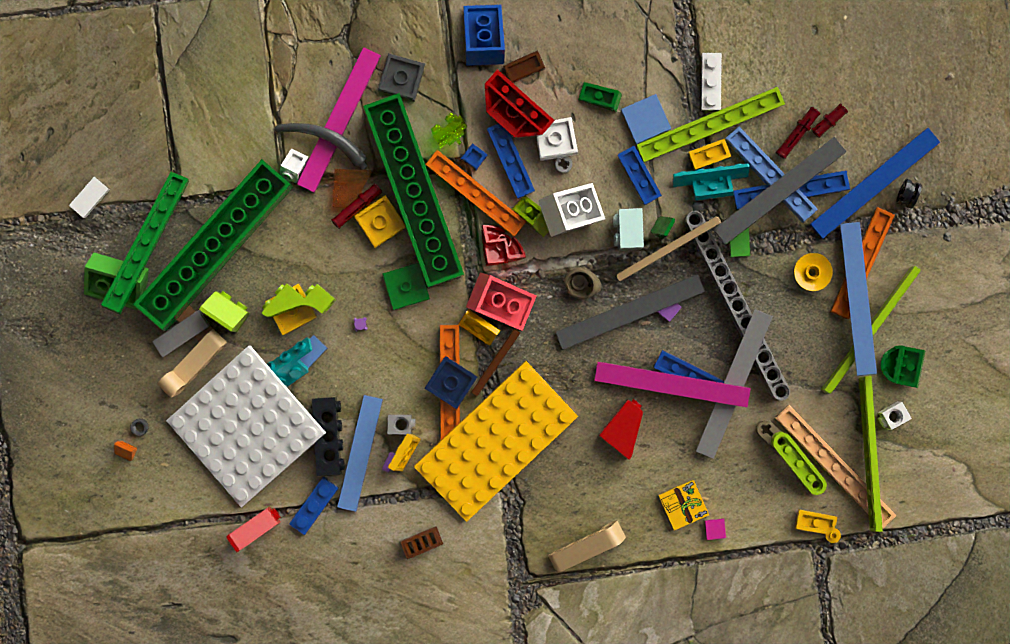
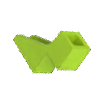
(288, 299)

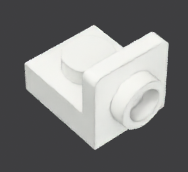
(293, 165)

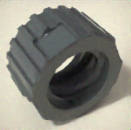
(133, 427)

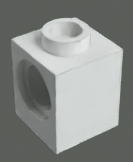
(901, 412)

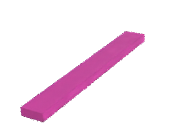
(339, 118)
(672, 384)

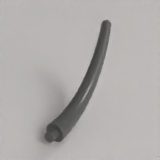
(346, 146)

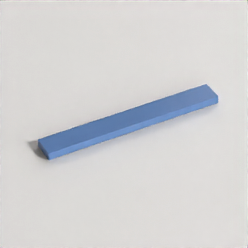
(858, 299)

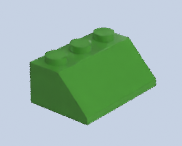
(100, 274)

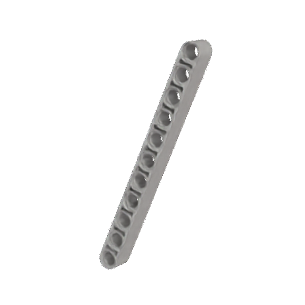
(736, 295)

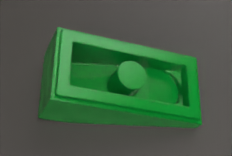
(600, 96)
(662, 226)

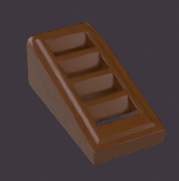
(404, 542)

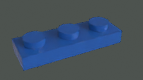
(639, 175)
(314, 505)

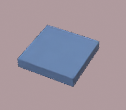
(646, 119)

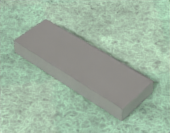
(181, 333)

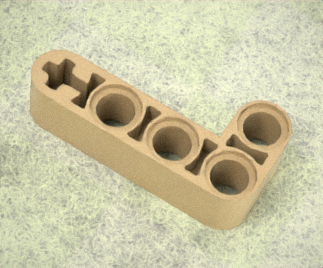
(198, 358)
(587, 547)

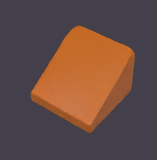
(124, 450)

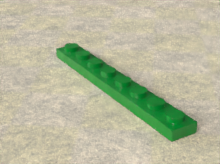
(145, 243)

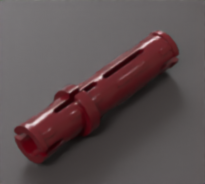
(812, 114)
(352, 209)

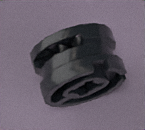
(909, 193)

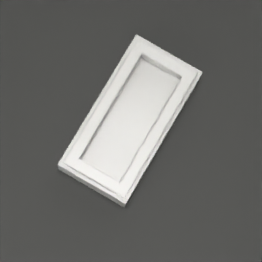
(89, 197)

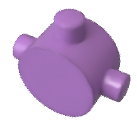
(360, 324)

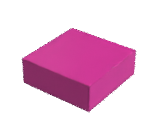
(715, 529)

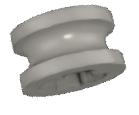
(560, 169)

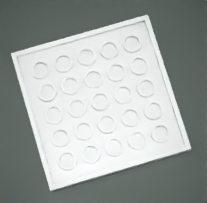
(245, 426)

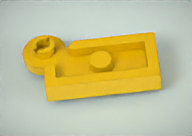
(818, 523)

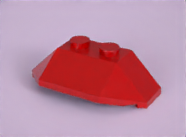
(514, 108)

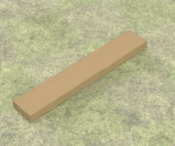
(668, 248)

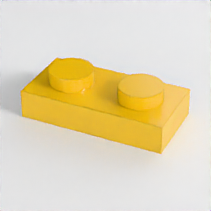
(709, 154)
(479, 327)

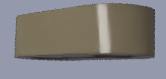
(765, 436)

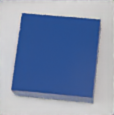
(474, 156)

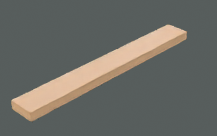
(829, 460)

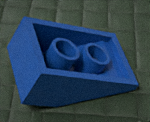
(484, 35)

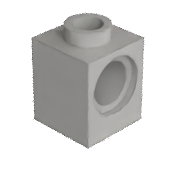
(392, 424)

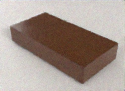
(524, 67)

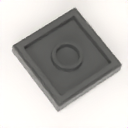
(401, 77)

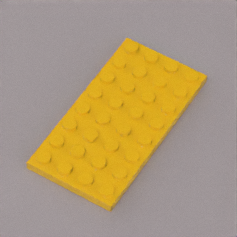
(495, 441)

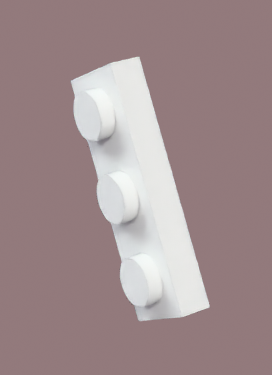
(711, 81)

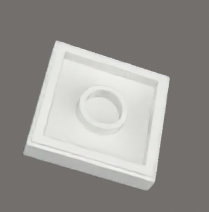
(557, 140)

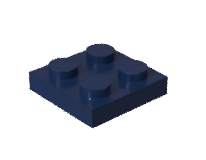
(451, 382)

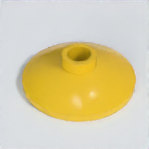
(822, 269)

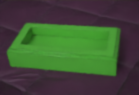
(740, 245)

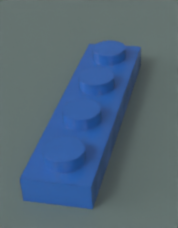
(511, 161)
(673, 365)

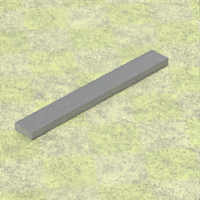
(737, 376)

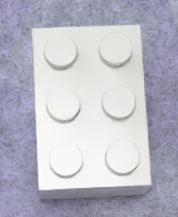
(571, 209)

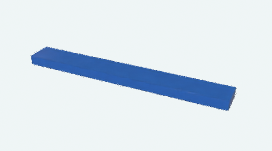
(874, 183)

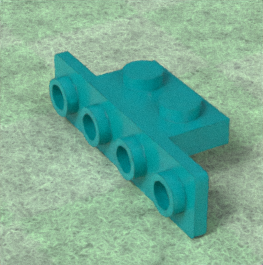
(711, 182)
(288, 365)

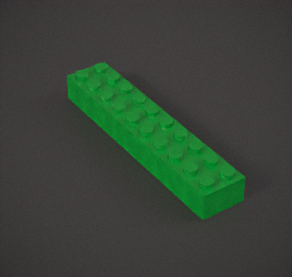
(413, 190)
(213, 245)

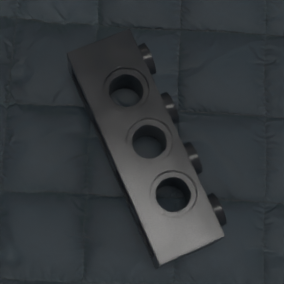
(325, 466)

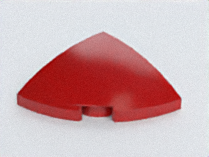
(499, 247)

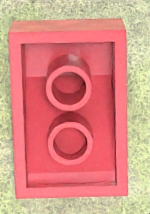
(501, 301)

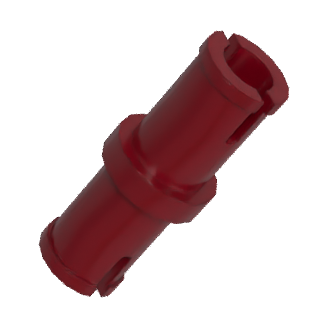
(829, 120)

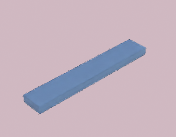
(768, 171)
(360, 453)

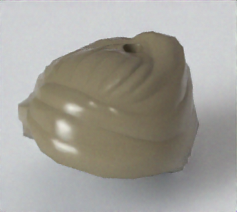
(577, 283)

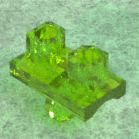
(451, 132)

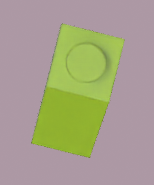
(532, 215)

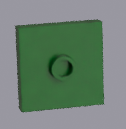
(406, 286)

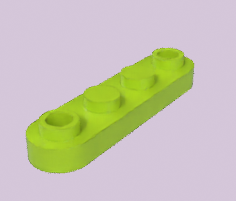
(798, 463)

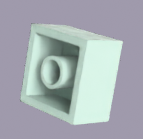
(629, 229)

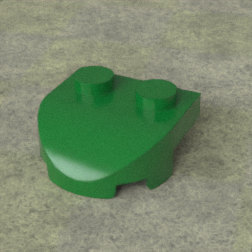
(903, 365)

